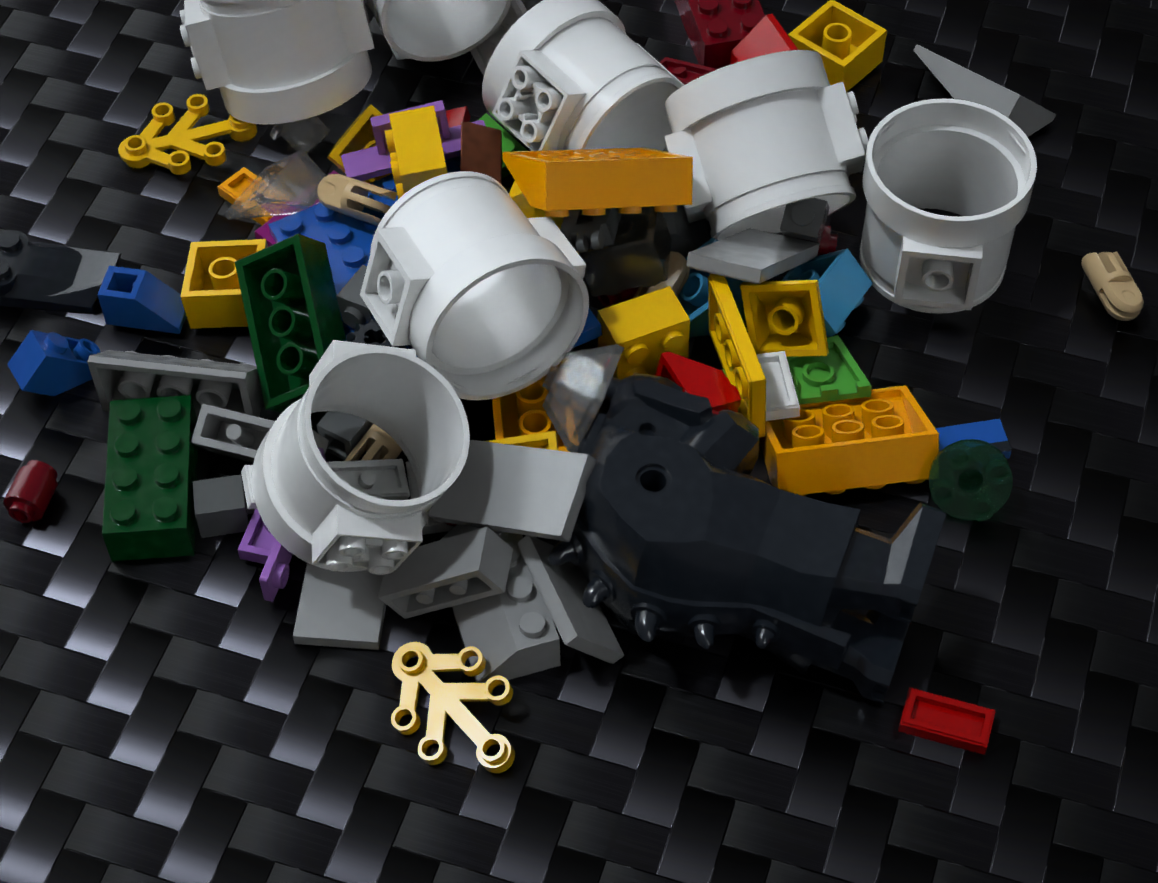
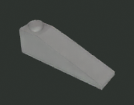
(972, 87)

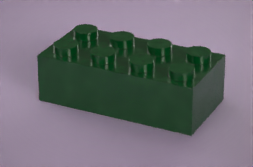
(289, 315)
(150, 479)

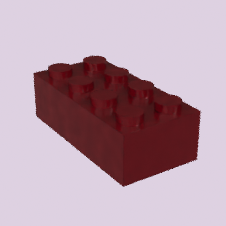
(718, 27)

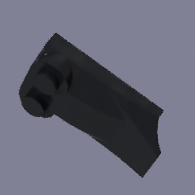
(50, 274)

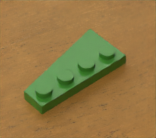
(828, 376)

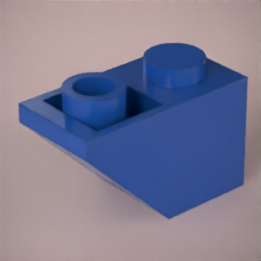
(140, 301)
(51, 363)

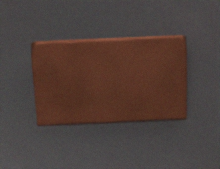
(481, 150)

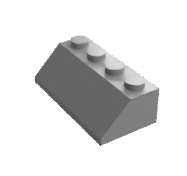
(138, 376)
(509, 627)

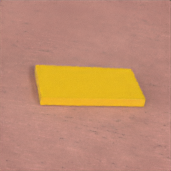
(736, 351)

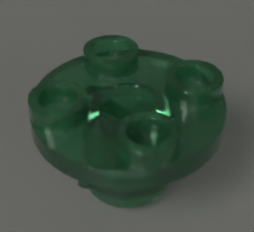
(970, 479)

